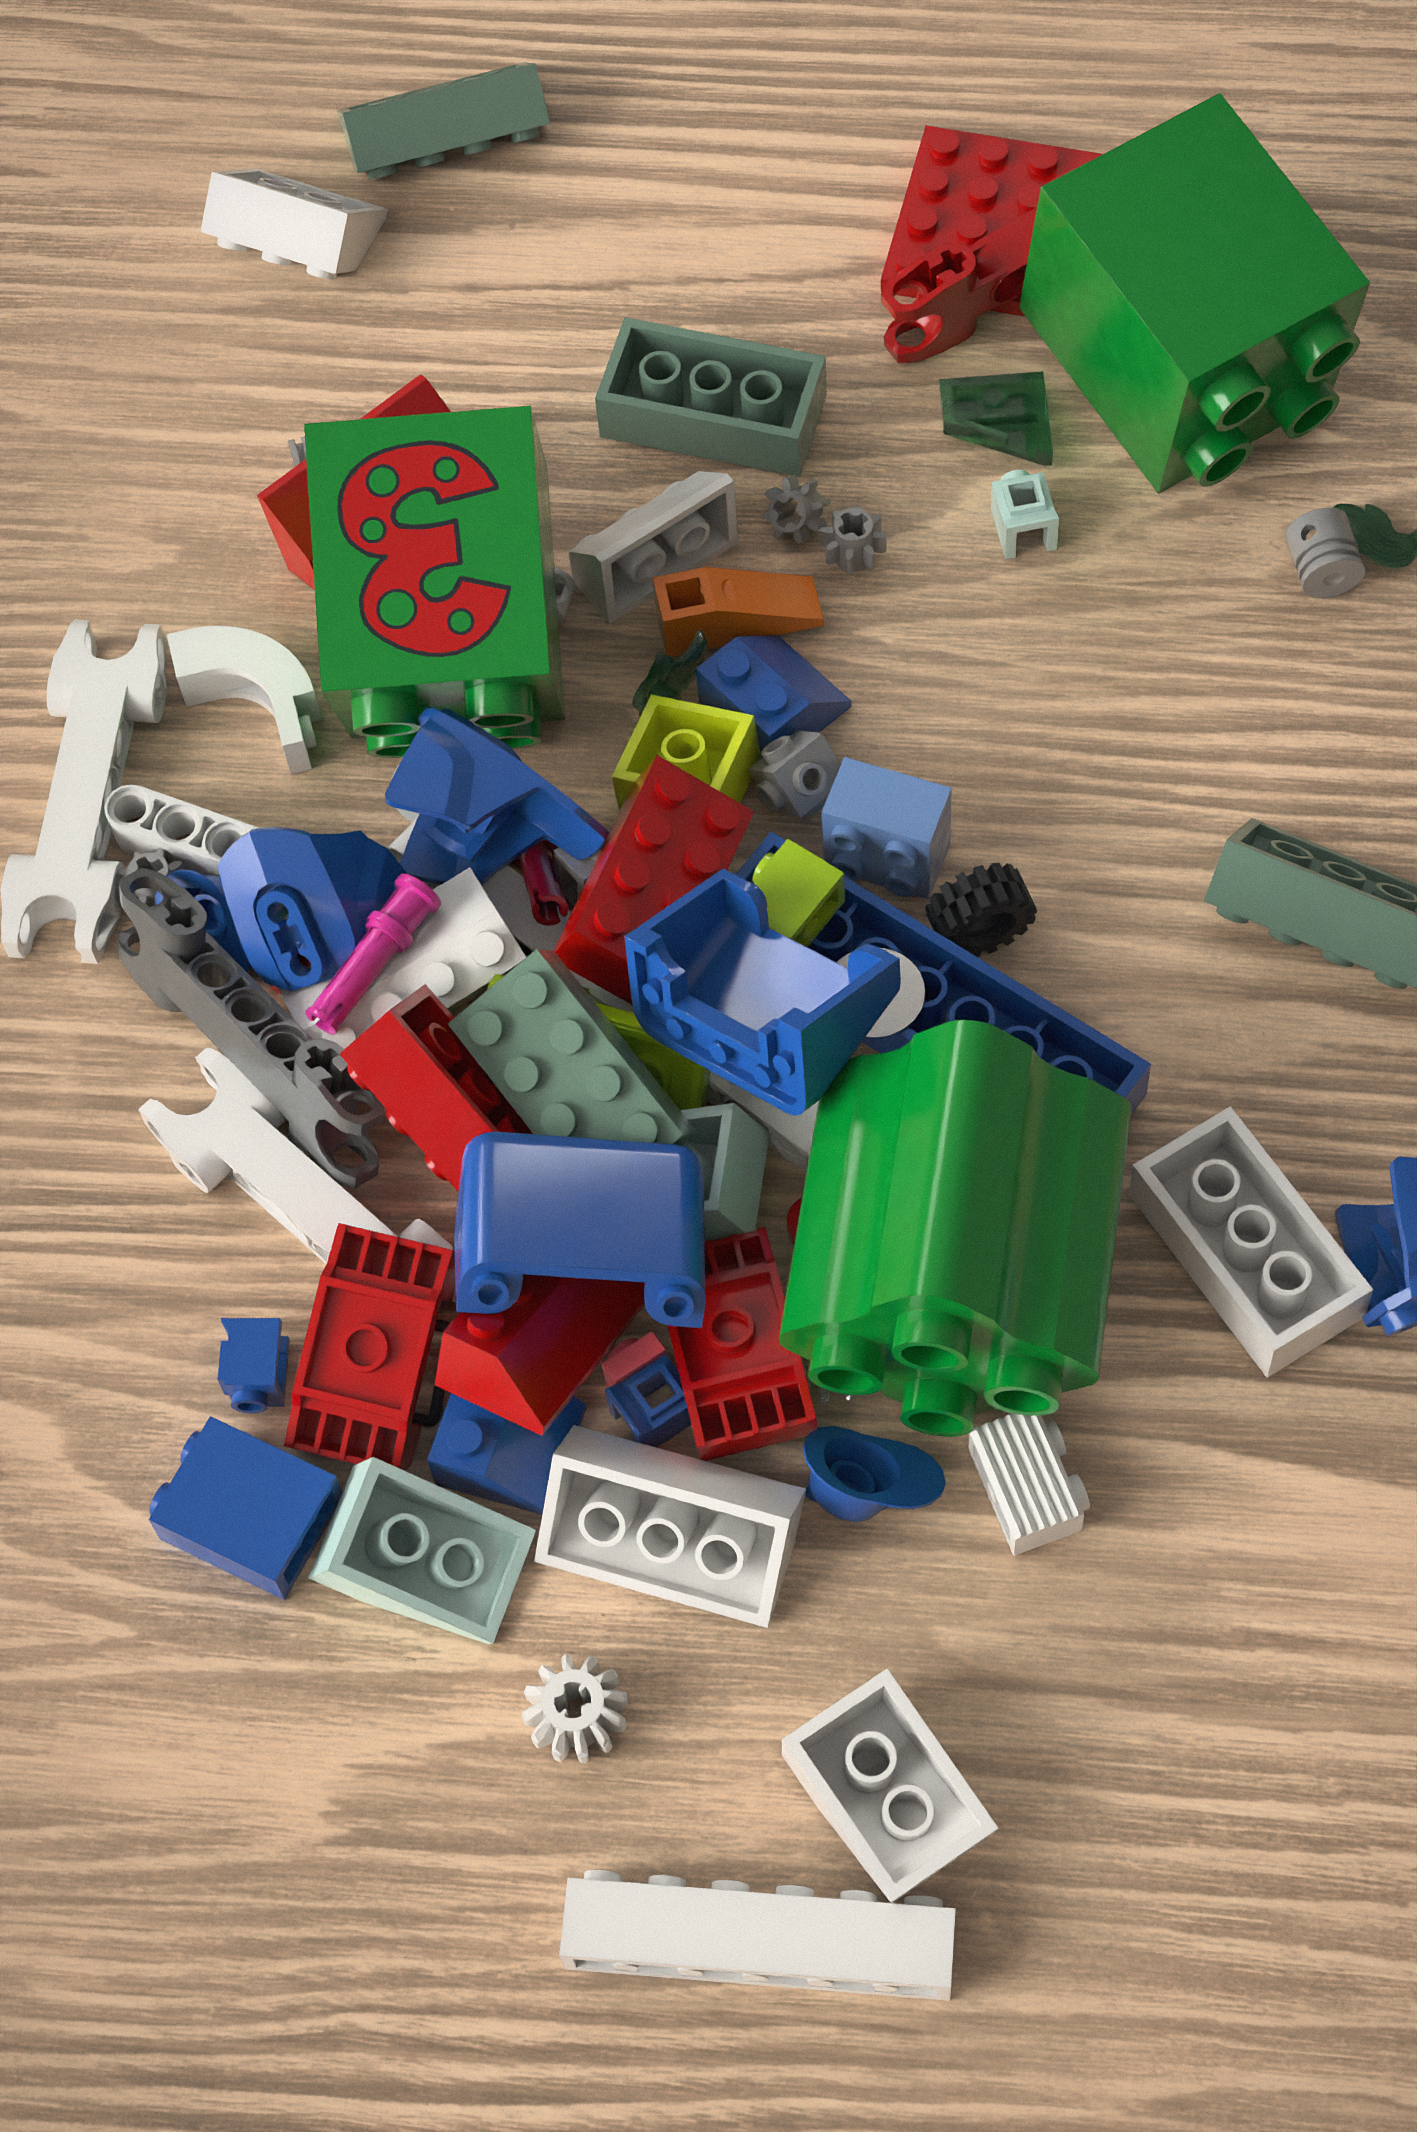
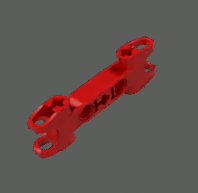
(956, 288)

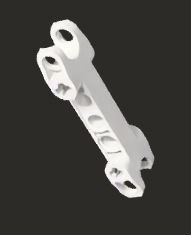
(70, 865)
(242, 1141)

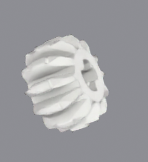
(552, 1706)

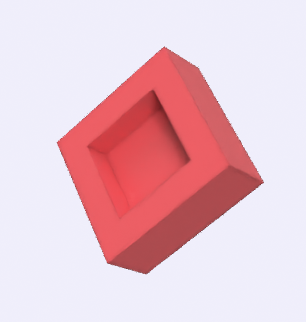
(631, 1357)

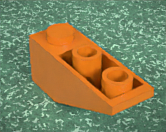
(732, 605)

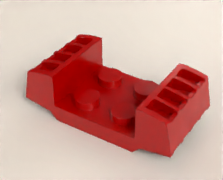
(368, 1347)
(733, 1370)

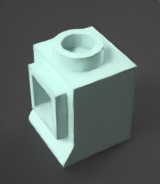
(1023, 504)

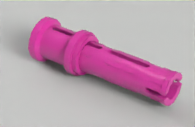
(387, 933)

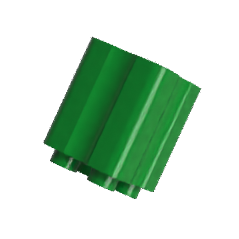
(957, 1229)

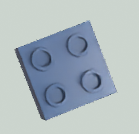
(887, 828)

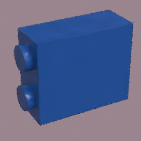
(245, 1507)

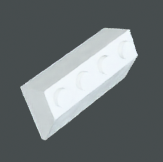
(450, 953)
(668, 1525)

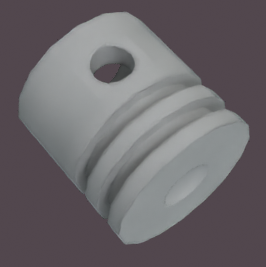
(1331, 558)

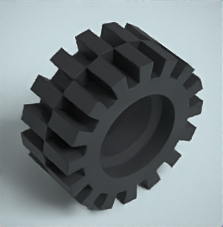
(982, 908)

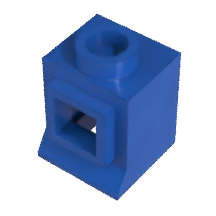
(254, 1363)
(647, 1424)

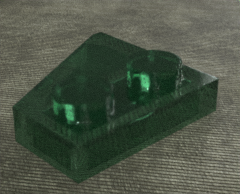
(999, 414)

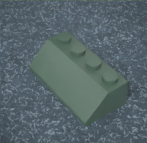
(444, 118)
(1319, 900)

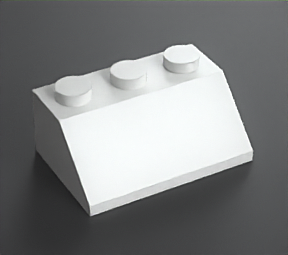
(290, 221)
(665, 536)

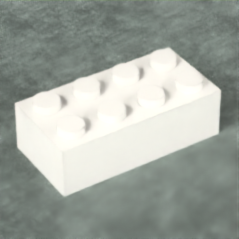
(1249, 1241)

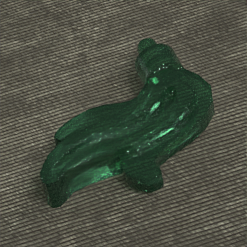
(1378, 538)

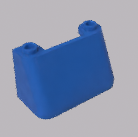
(750, 999)
(580, 1214)

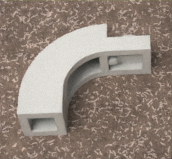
(250, 666)

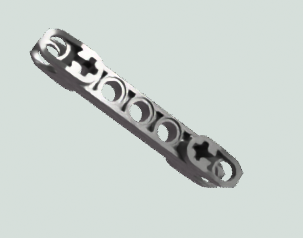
(298, 1074)

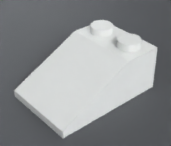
(887, 1786)

